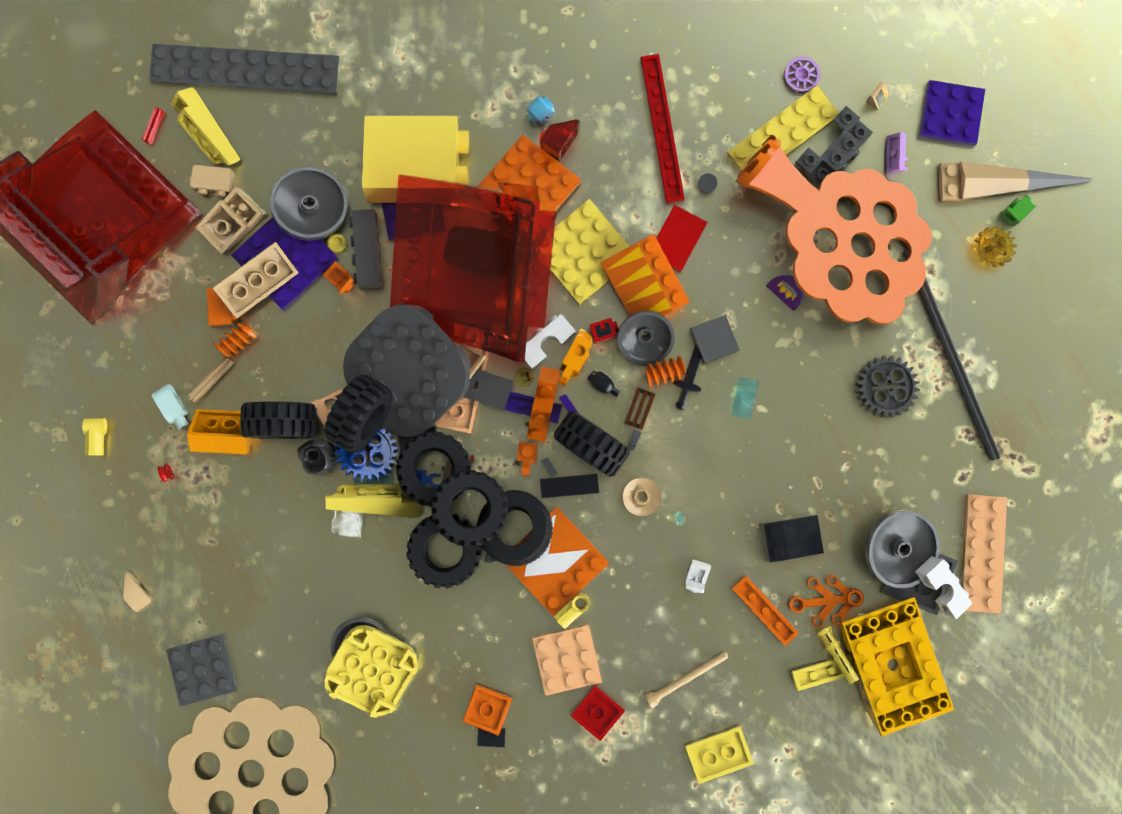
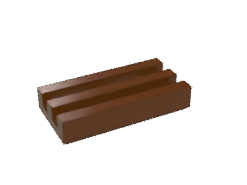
(634, 423)

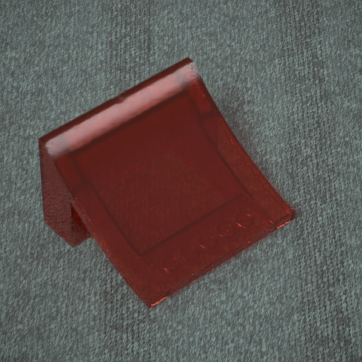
(90, 213)
(474, 260)

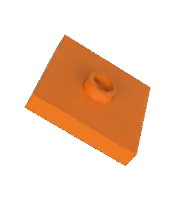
(487, 709)

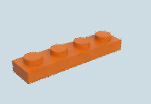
(765, 610)

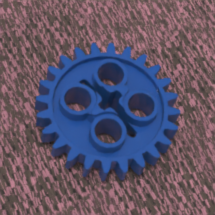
(384, 450)

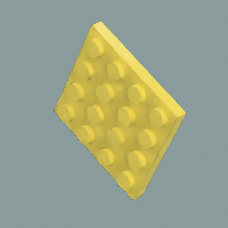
(578, 249)

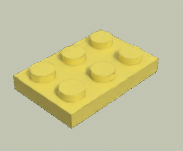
(719, 754)

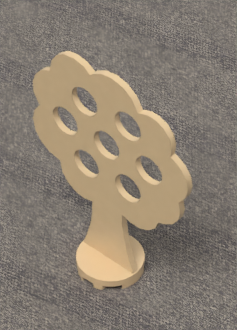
(262, 716)

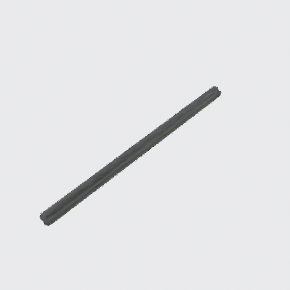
(958, 369)

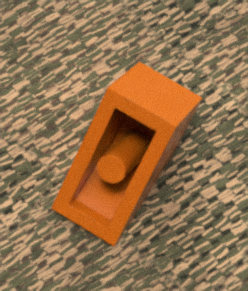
(218, 313)

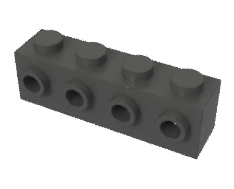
(366, 248)

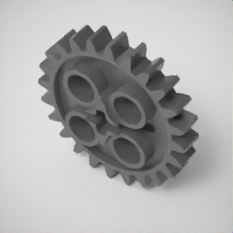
(885, 369)

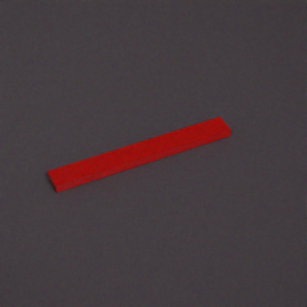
(662, 128)

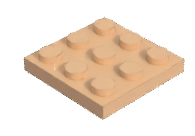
(567, 660)

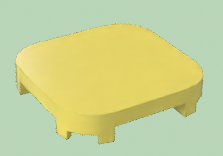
(370, 670)

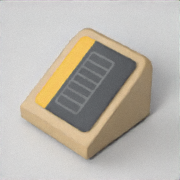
(878, 96)

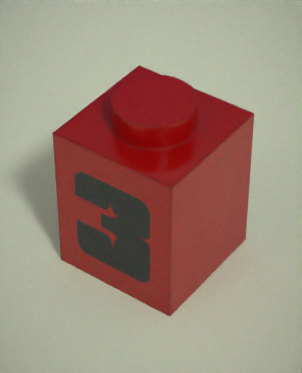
(604, 330)

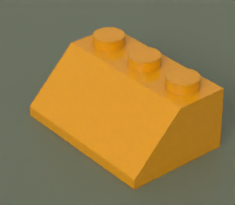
(217, 432)

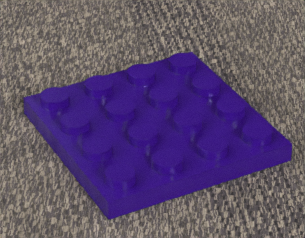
(307, 257)

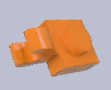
(527, 454)

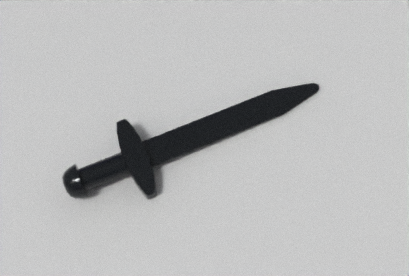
(687, 385)

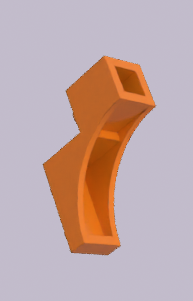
(543, 404)

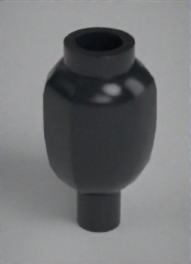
(603, 383)

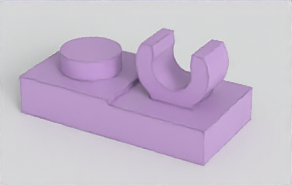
(896, 153)

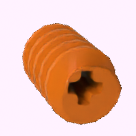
(235, 340)
(665, 371)

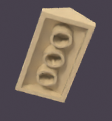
(255, 280)

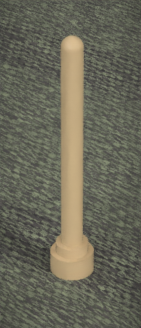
(654, 697)

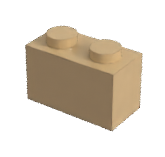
(212, 180)

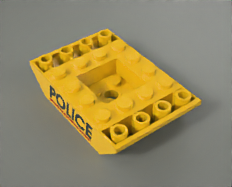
(916, 685)

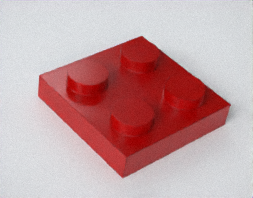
(597, 712)

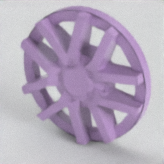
(802, 74)

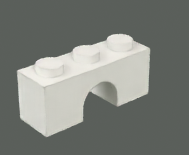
(557, 329)
(953, 598)

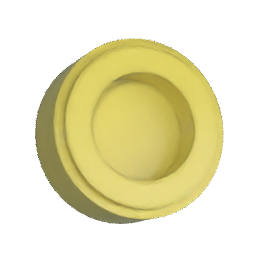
(337, 243)

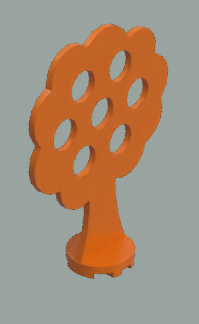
(816, 209)

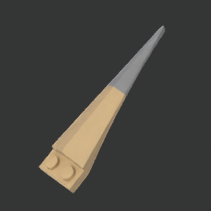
(971, 180)

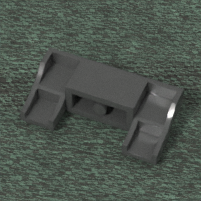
(842, 149)

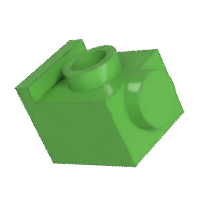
(1018, 210)

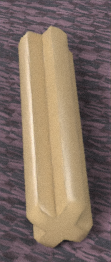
(210, 380)

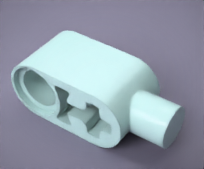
(171, 406)

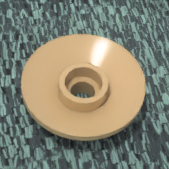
(651, 501)

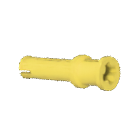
(851, 677)

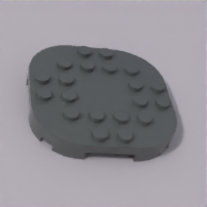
(416, 362)

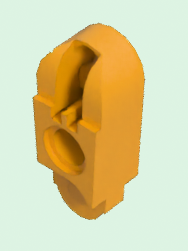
(576, 356)

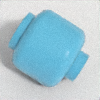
(540, 110)

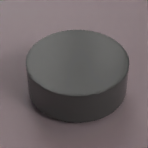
(707, 183)

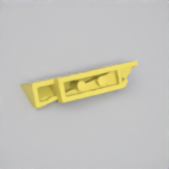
(202, 127)
(373, 499)

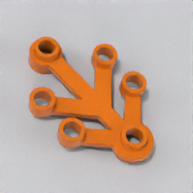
(829, 600)

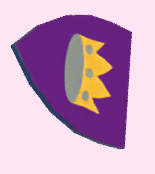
(787, 290)

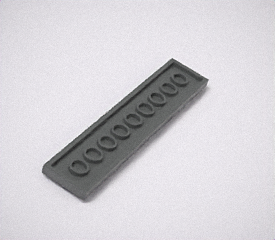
(244, 69)

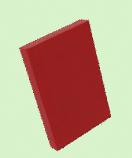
(680, 236)

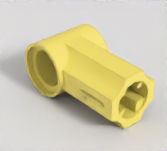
(94, 432)
(571, 610)

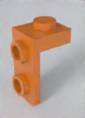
(339, 277)

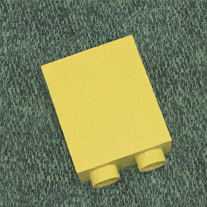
(410, 147)

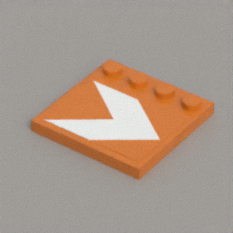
(563, 567)

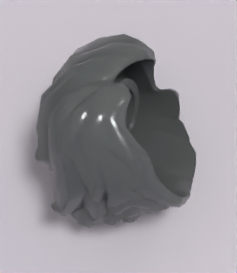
(317, 456)

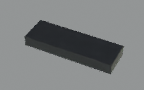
(569, 485)

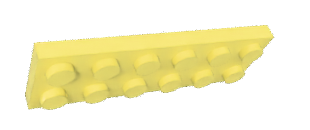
(790, 126)

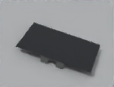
(491, 740)

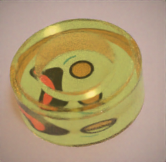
(524, 377)

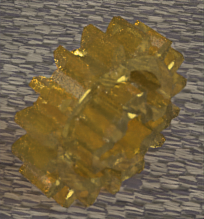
(1002, 243)

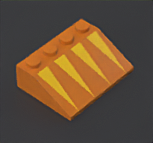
(645, 278)

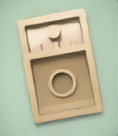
(231, 220)

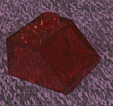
(559, 138)

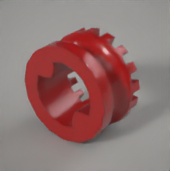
(165, 472)

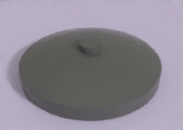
(308, 203)
(900, 546)

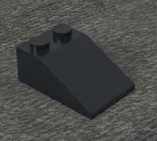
(791, 538)

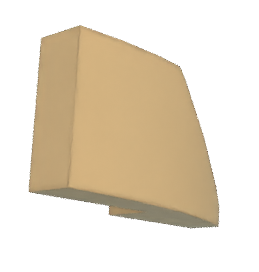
(134, 593)

